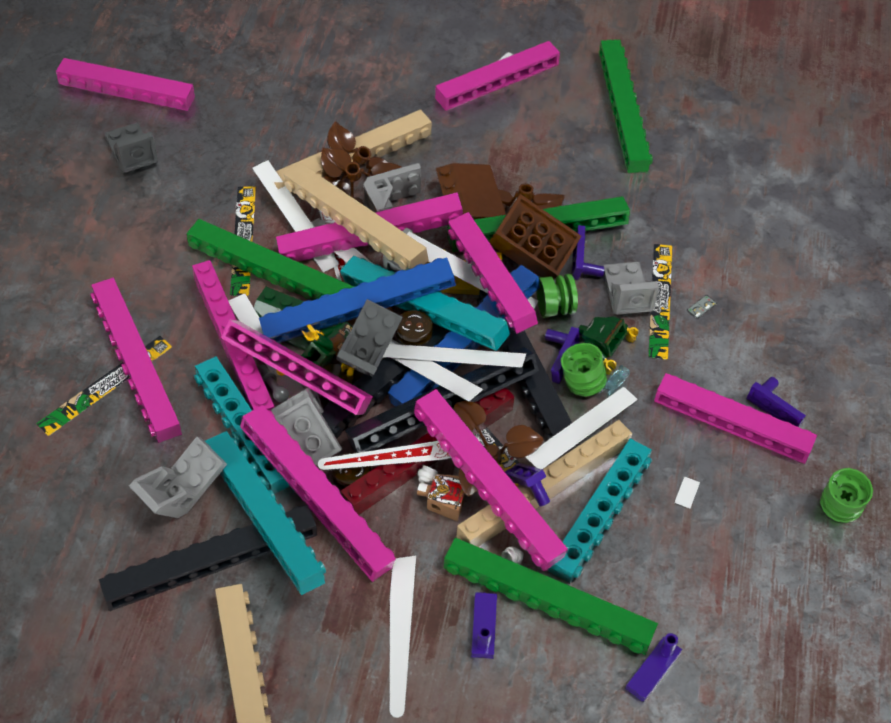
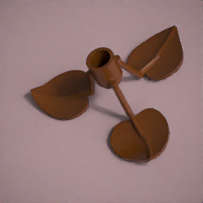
(343, 139)
(339, 161)
(541, 200)
(520, 438)

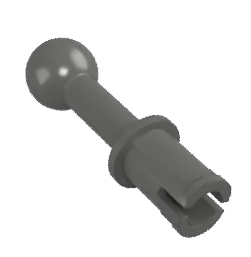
(280, 393)

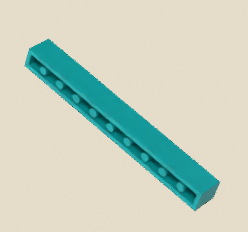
(442, 309)
(268, 516)

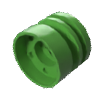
(557, 295)
(584, 369)
(846, 495)

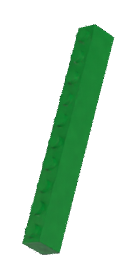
(624, 106)
(589, 214)
(262, 261)
(550, 596)

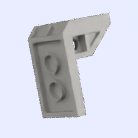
(391, 186)
(628, 289)
(306, 425)
(178, 489)

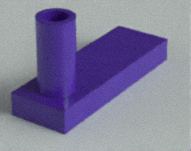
(578, 263)
(567, 340)
(772, 404)
(530, 477)
(484, 625)
(654, 667)

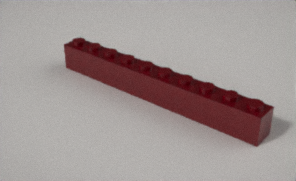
(389, 477)

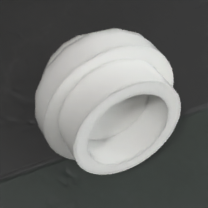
(426, 475)
(513, 554)

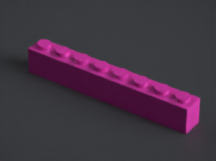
(497, 75)
(125, 84)
(492, 273)
(297, 367)
(735, 418)

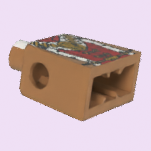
(444, 495)

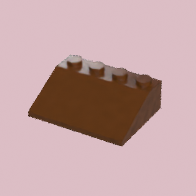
(474, 187)
(534, 239)

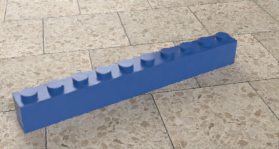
(348, 302)
(415, 384)

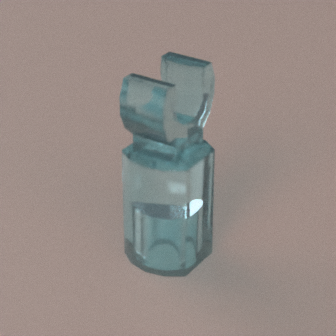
(616, 379)

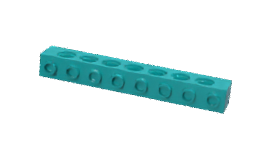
(233, 400)
(632, 453)

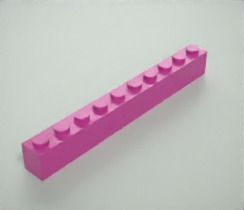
(335, 237)
(220, 314)
(136, 361)
(490, 480)
(318, 493)

